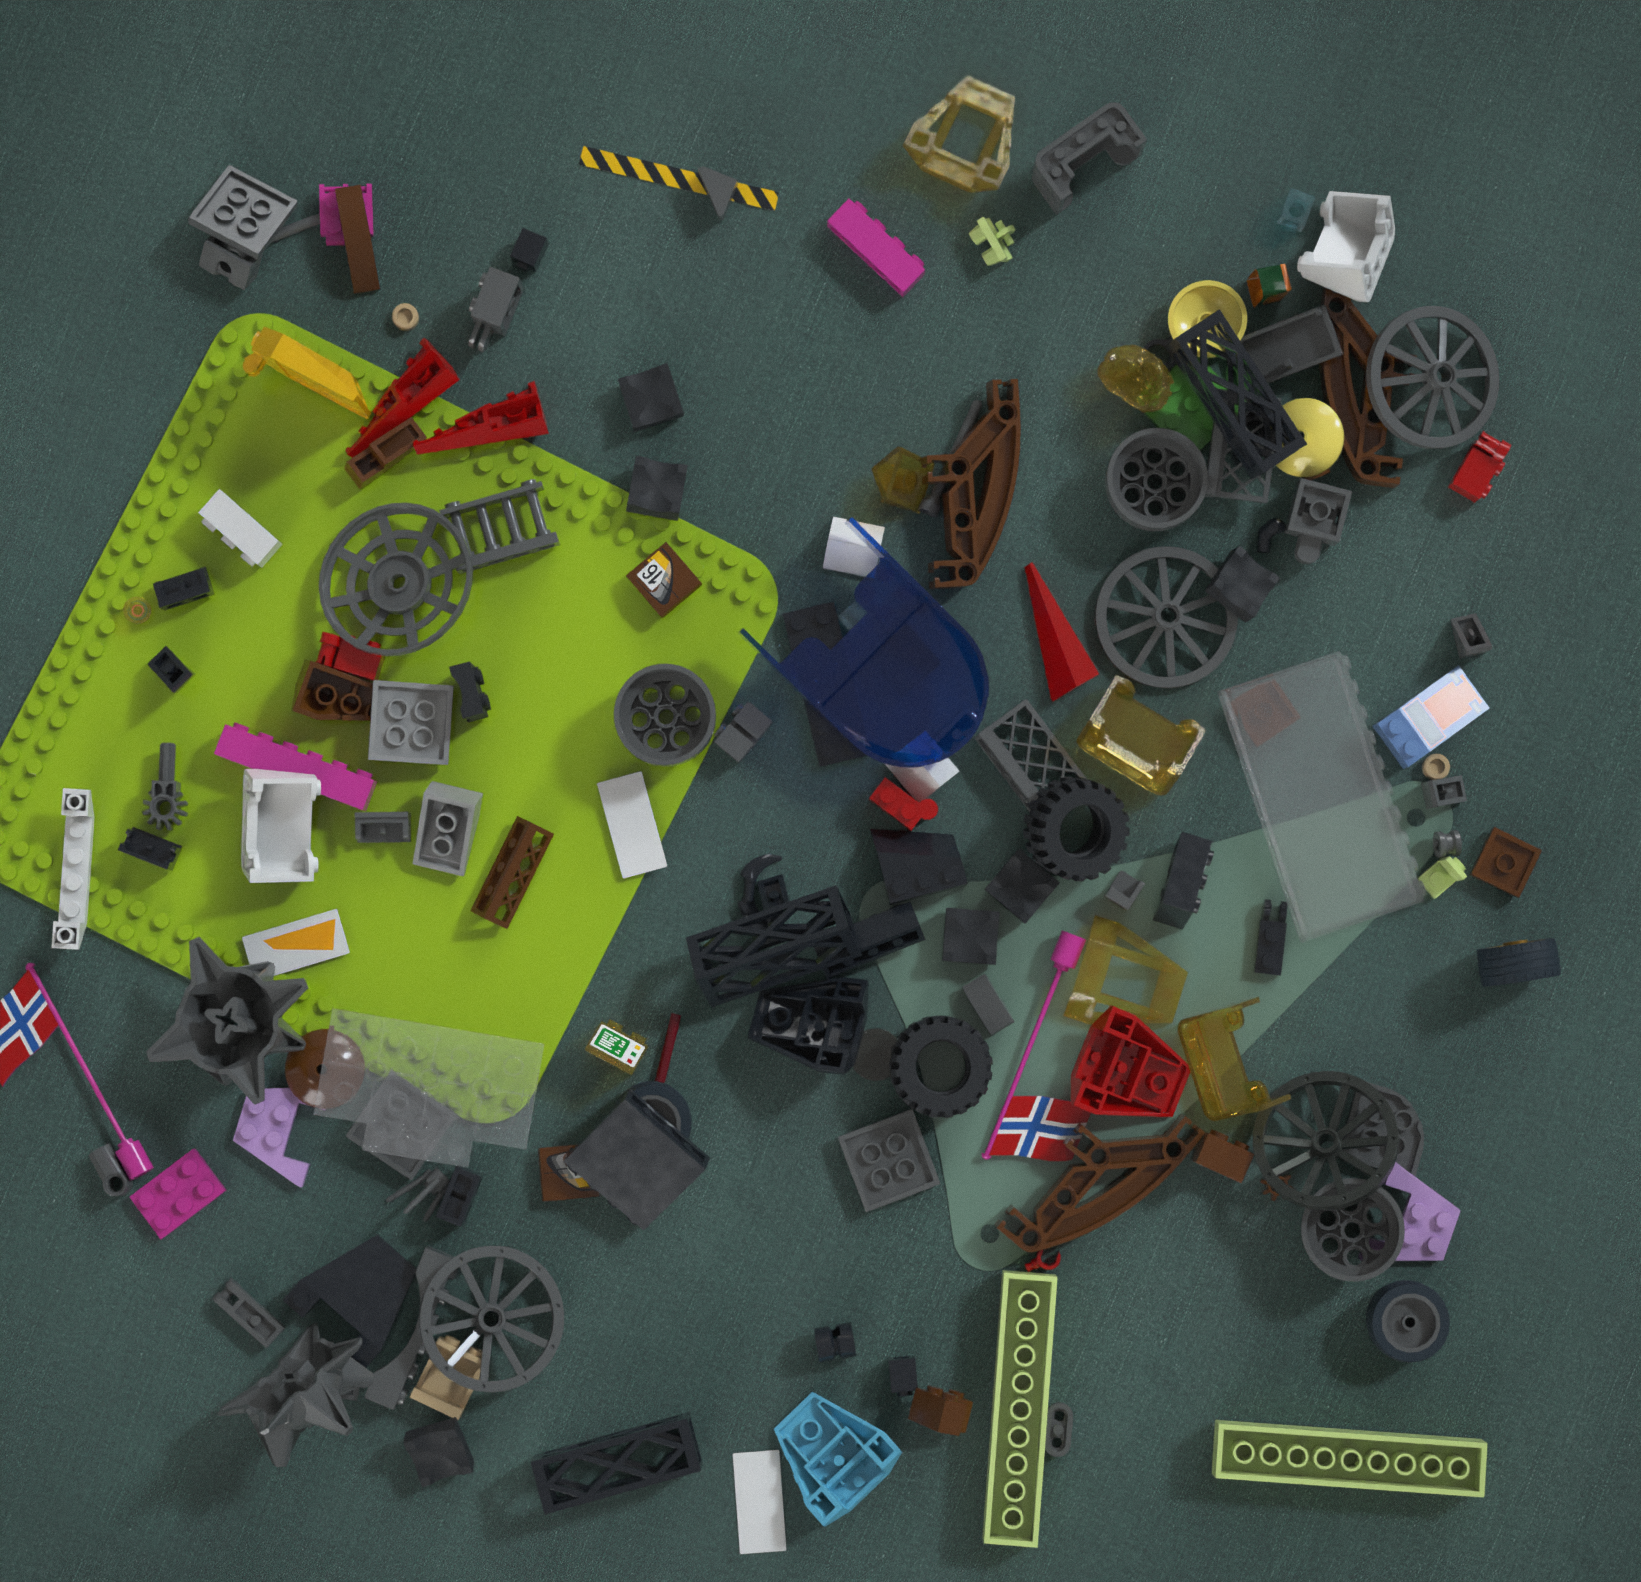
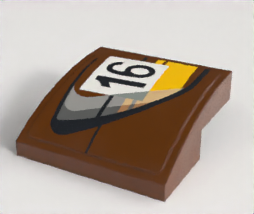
(664, 580)
(557, 1179)

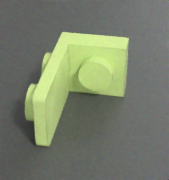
(1442, 875)

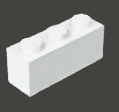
(239, 529)

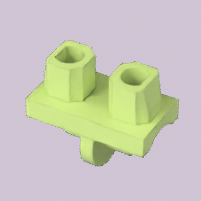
(987, 231)

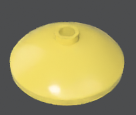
(1200, 301)
(1322, 433)

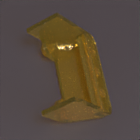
(1218, 1064)

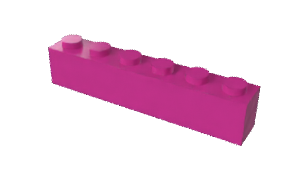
(262, 753)

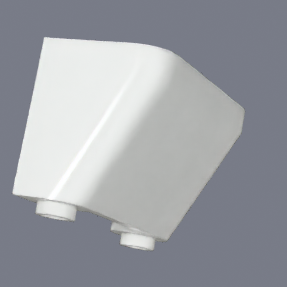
(1351, 245)
(278, 826)

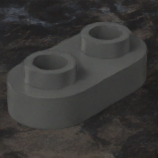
(1059, 1428)

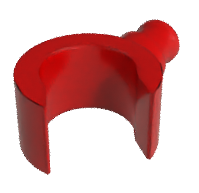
(1037, 1262)

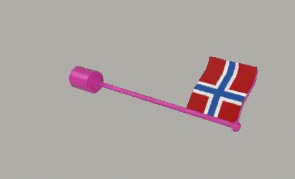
(25, 1025)
(1040, 1123)

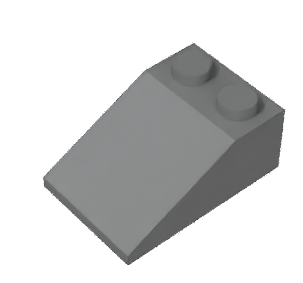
(447, 828)

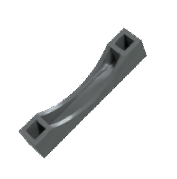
(392, 1378)

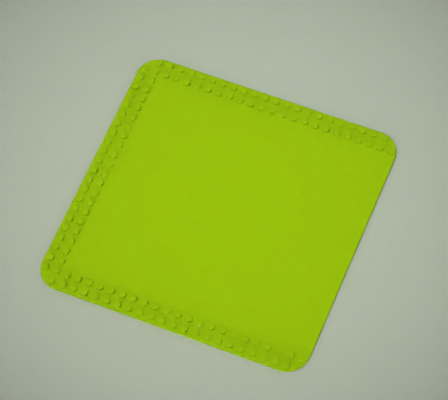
(544, 628)

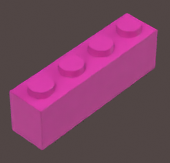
(876, 247)

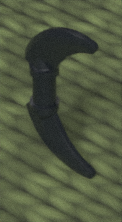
(750, 874)

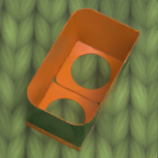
(1270, 286)

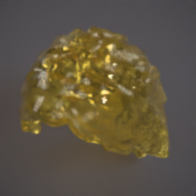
(1136, 377)

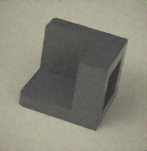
(1124, 890)

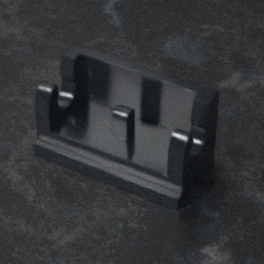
(183, 589)
(150, 848)

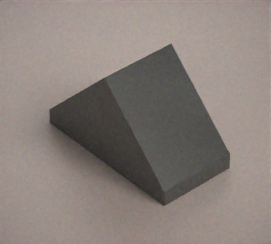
(719, 189)
(1470, 636)
(1443, 792)

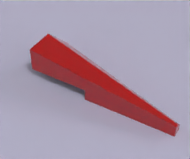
(420, 384)
(509, 420)
(1062, 652)

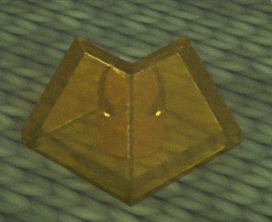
(900, 479)

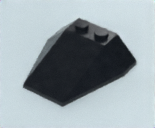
(814, 1022)

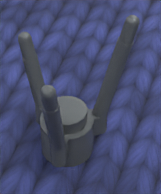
(435, 1182)

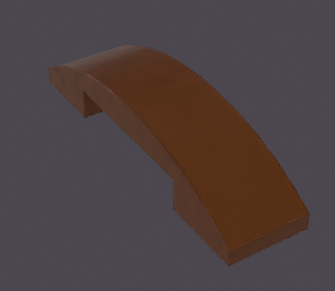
(357, 239)

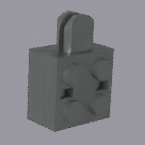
(494, 306)
(1314, 516)

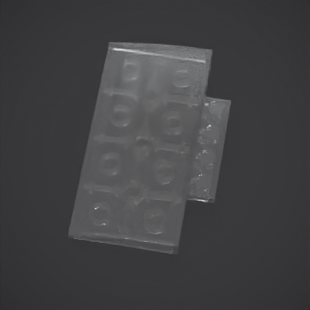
(427, 1086)

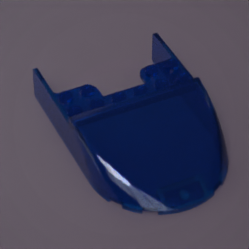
(901, 680)

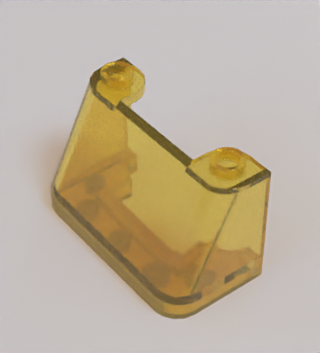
(1139, 739)

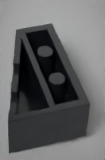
(1184, 880)

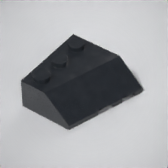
(917, 863)

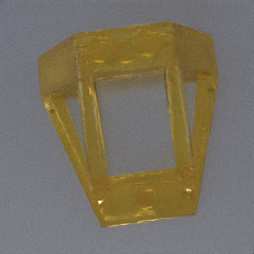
(926, 145)
(1095, 966)

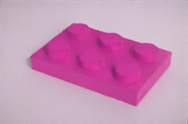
(178, 1193)

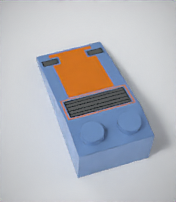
(1430, 717)

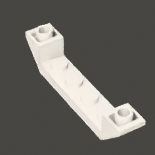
(76, 869)

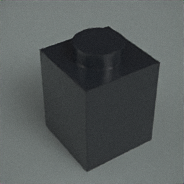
(529, 250)
(903, 1375)

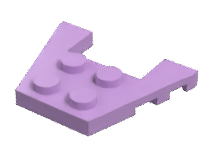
(266, 1131)
(1426, 1216)

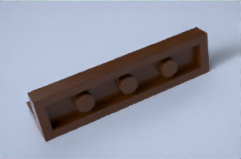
(507, 870)

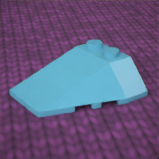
(834, 1456)

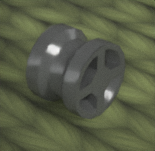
(1447, 843)

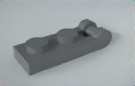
(249, 1313)

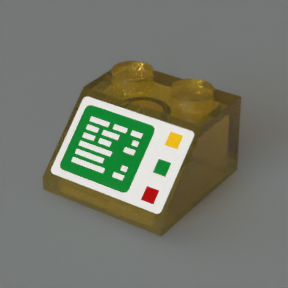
(617, 1046)

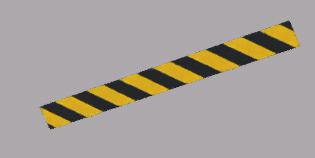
(671, 176)

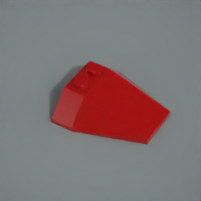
(1127, 1069)

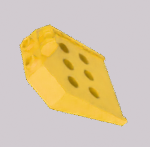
(306, 369)

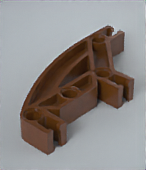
(1361, 436)
(1001, 444)
(1065, 1221)

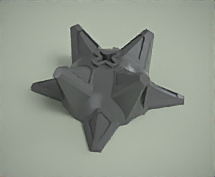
(231, 1020)
(302, 1393)

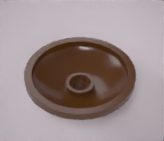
(302, 1067)

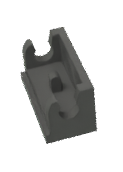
(382, 827)

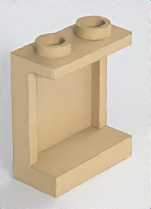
(440, 1392)

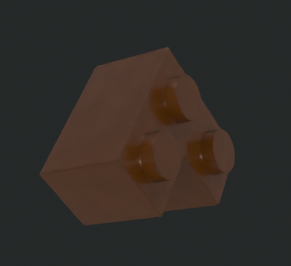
(1221, 1156)
(941, 1410)

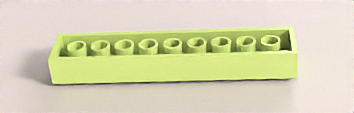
(1019, 1409)
(1349, 1458)

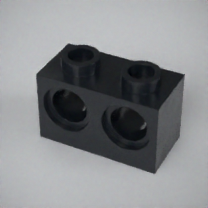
(459, 1195)

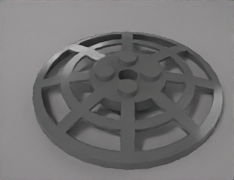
(387, 570)

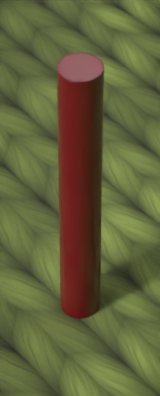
(668, 1047)

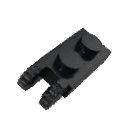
(1271, 940)

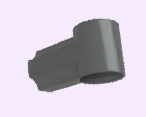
(109, 1168)

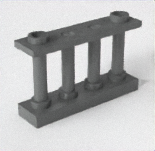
(518, 545)

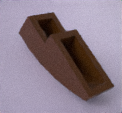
(384, 453)

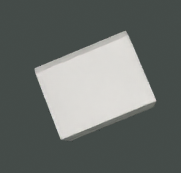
(848, 552)
(924, 780)

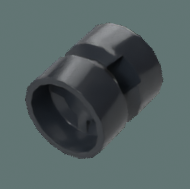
(835, 1342)

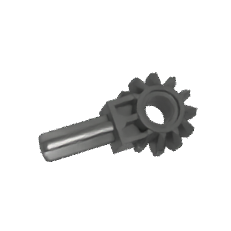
(165, 790)

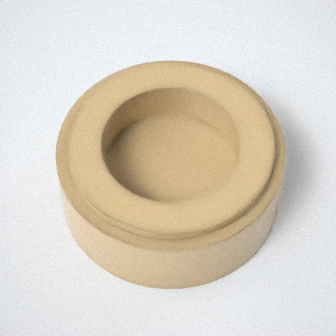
(405, 317)
(1435, 767)

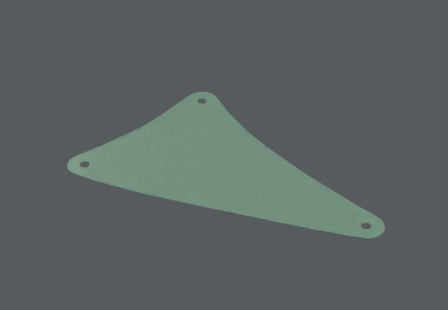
(1213, 948)

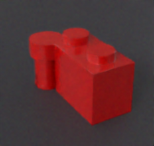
(1479, 466)
(346, 658)
(901, 805)

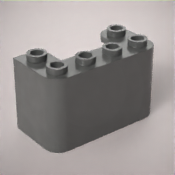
(1105, 129)

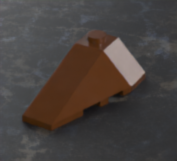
(331, 694)

